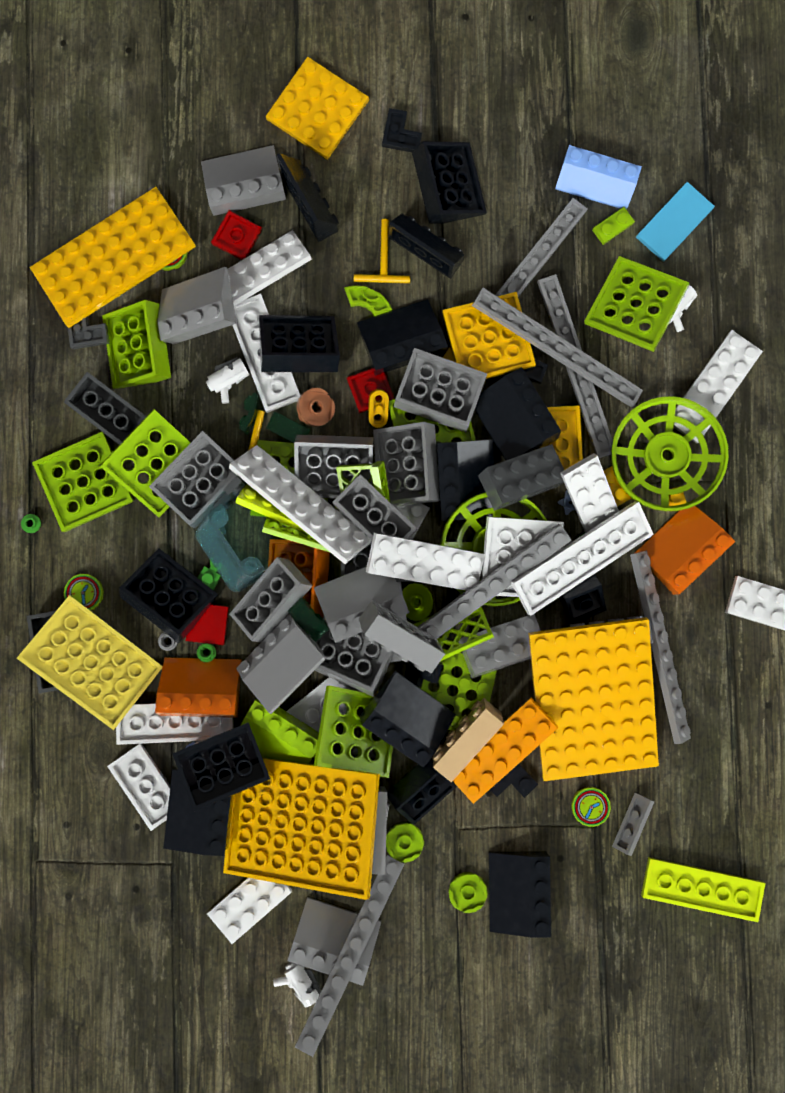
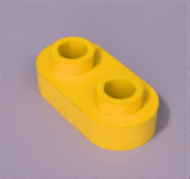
(378, 407)

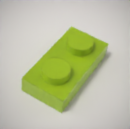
(613, 225)

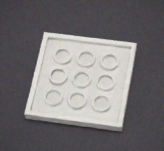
(507, 538)

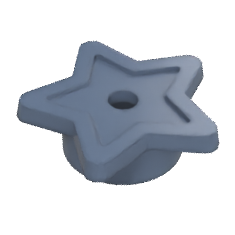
(565, 503)

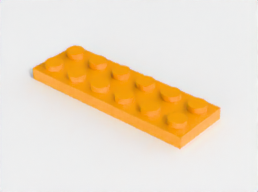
(505, 750)

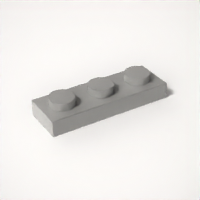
(633, 824)

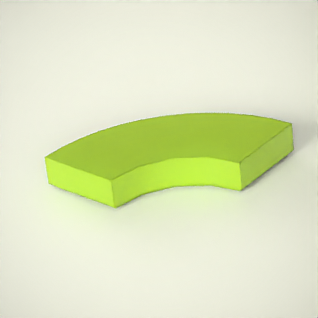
(367, 298)

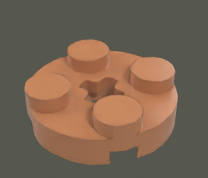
(307, 414)

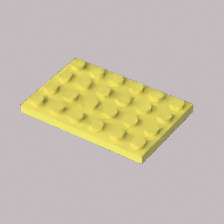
(90, 662)

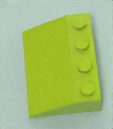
(135, 346)
(281, 734)

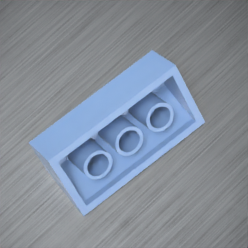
(598, 177)

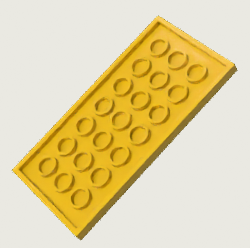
(112, 257)

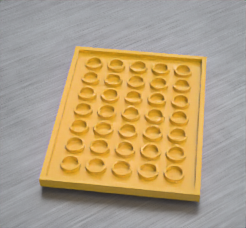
(599, 694)
(306, 828)

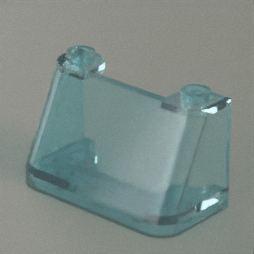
(211, 538)

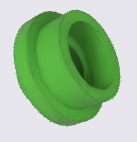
(36, 523)
(200, 652)

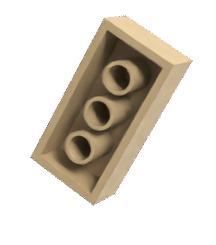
(467, 739)

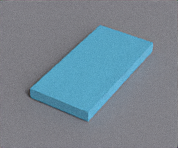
(675, 221)

